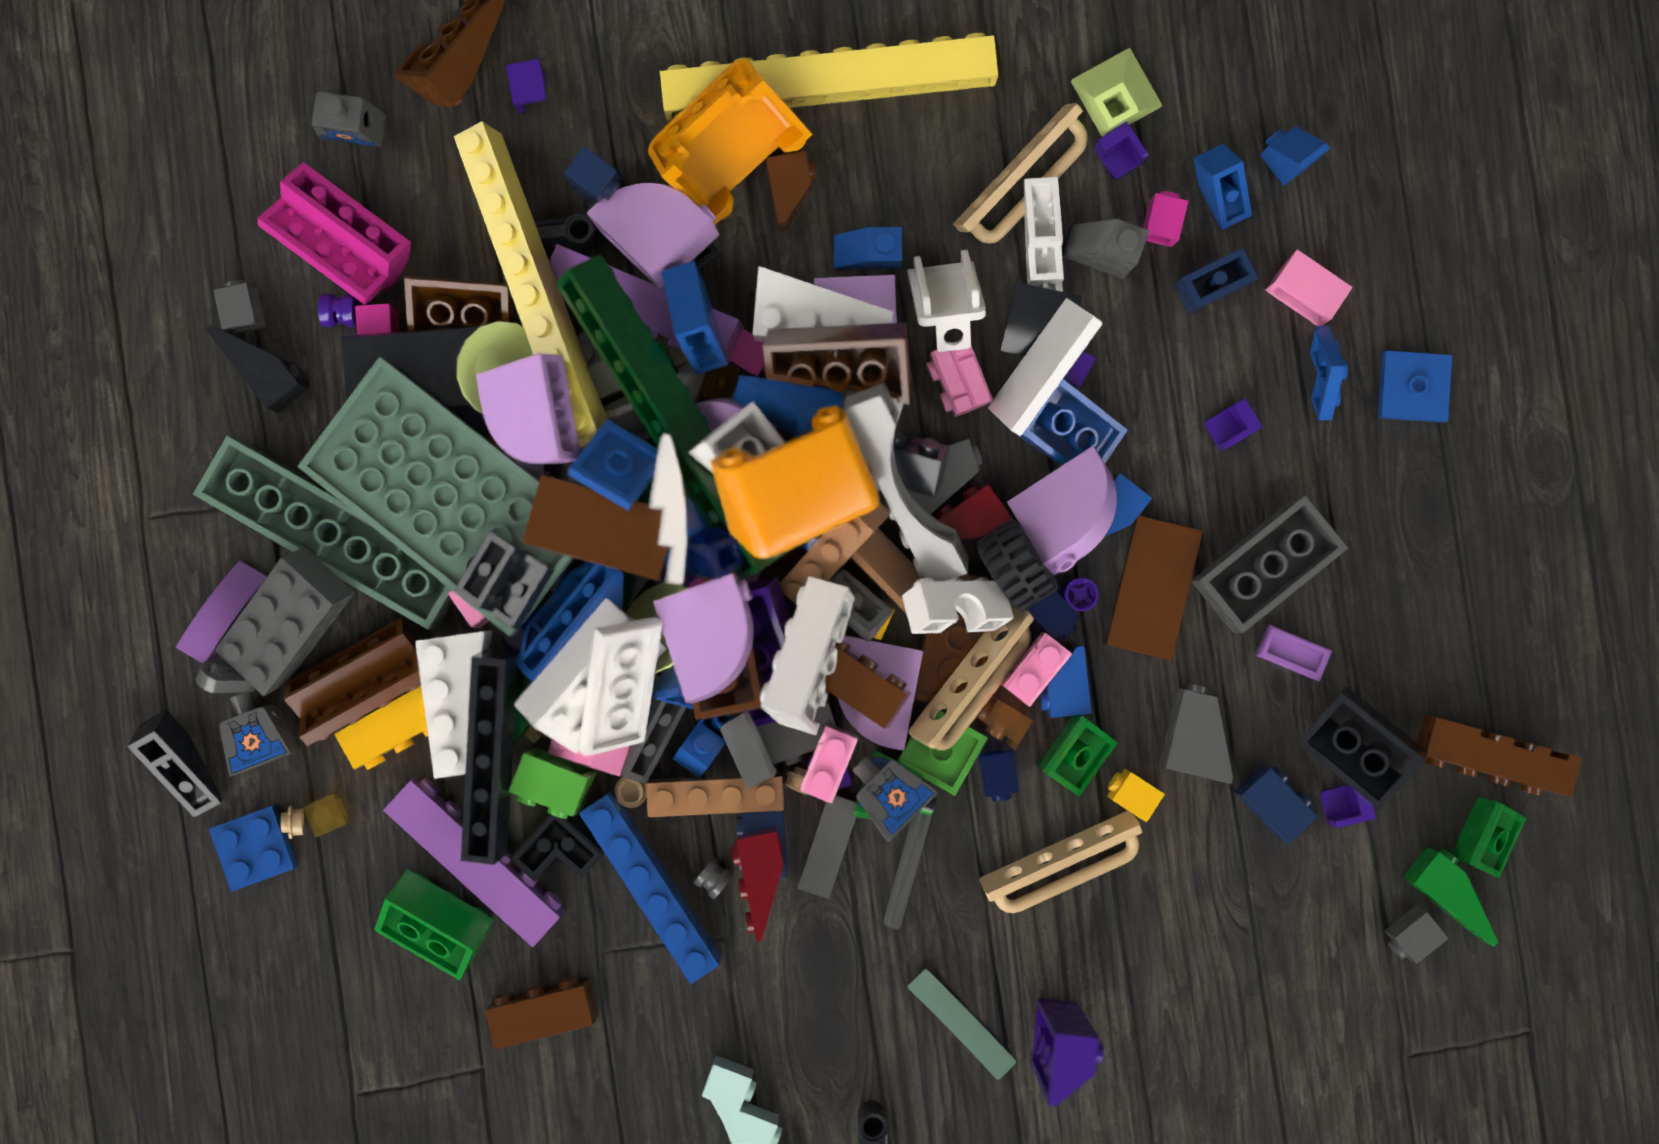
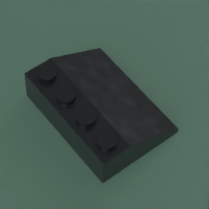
(423, 356)

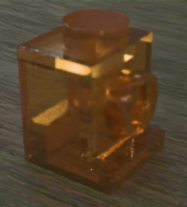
(1004, 721)

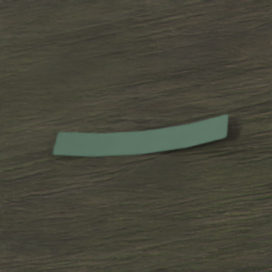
(962, 1024)

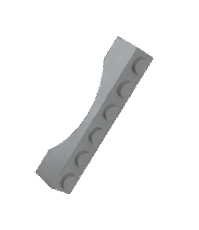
(934, 545)

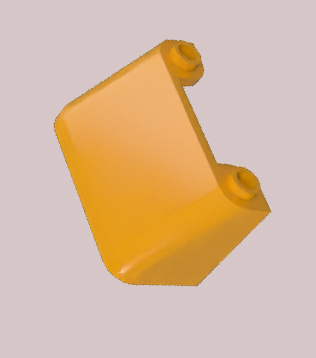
(725, 137)
(795, 487)

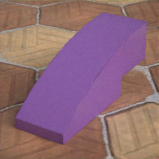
(220, 612)

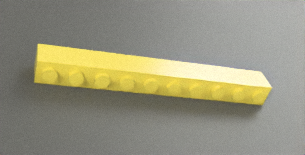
(852, 73)
(528, 268)

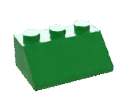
(433, 923)

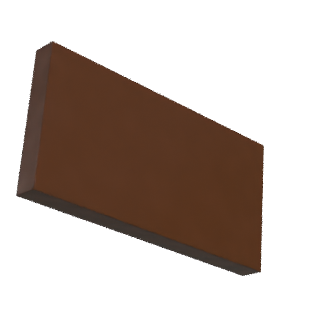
(595, 529)
(1153, 587)
(944, 654)

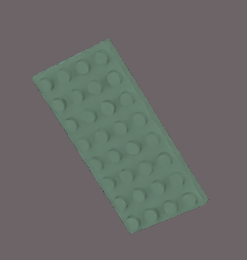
(424, 478)

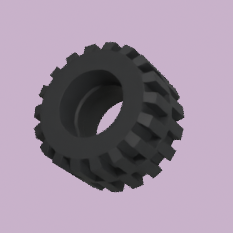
(1016, 565)

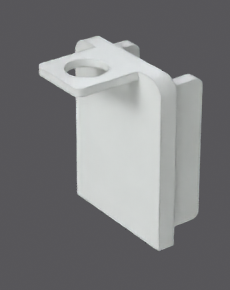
(947, 298)

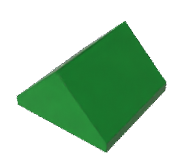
(1077, 754)
(1488, 836)

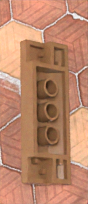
(886, 566)

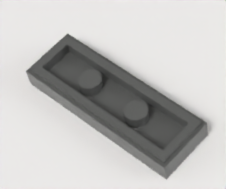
(828, 847)

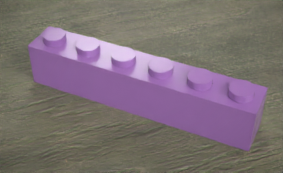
(649, 302)
(500, 886)

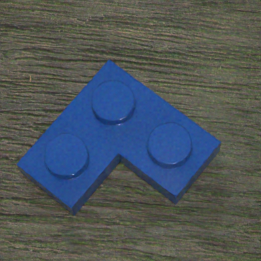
(1330, 372)

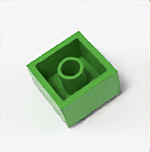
(552, 783)

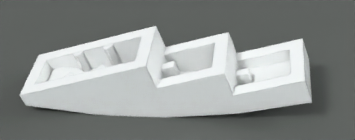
(1043, 233)
(669, 497)

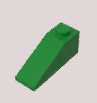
(1450, 889)

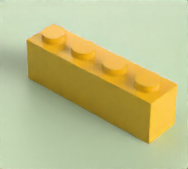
(384, 730)

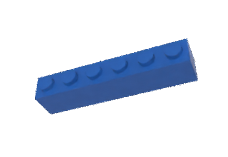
(651, 887)

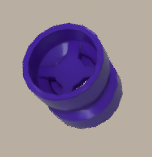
(337, 310)
(1084, 594)

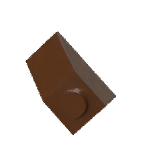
(790, 184)

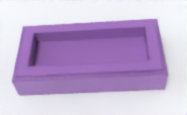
(1293, 653)

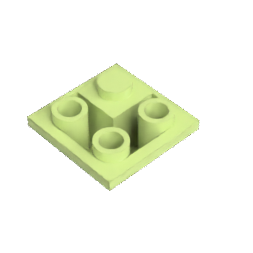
(1116, 92)

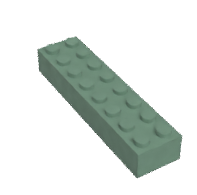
(306, 515)

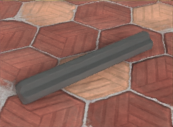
(906, 870)

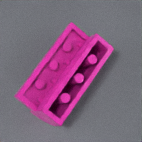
(336, 234)

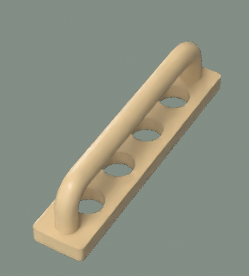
(971, 217)
(979, 688)
(999, 883)

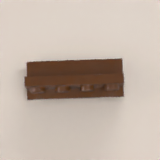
(354, 681)

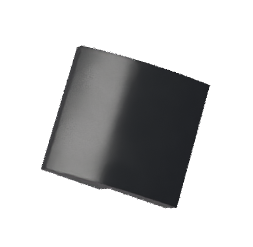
(1029, 315)
(504, 580)

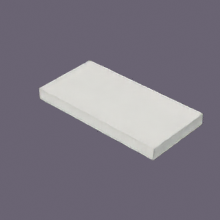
(1044, 366)
(619, 685)

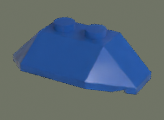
(565, 613)

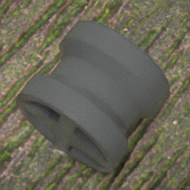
(713, 877)

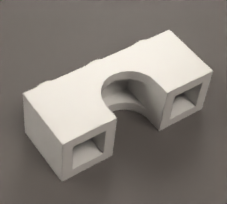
(933, 605)

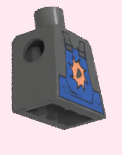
(343, 117)
(254, 735)
(891, 795)

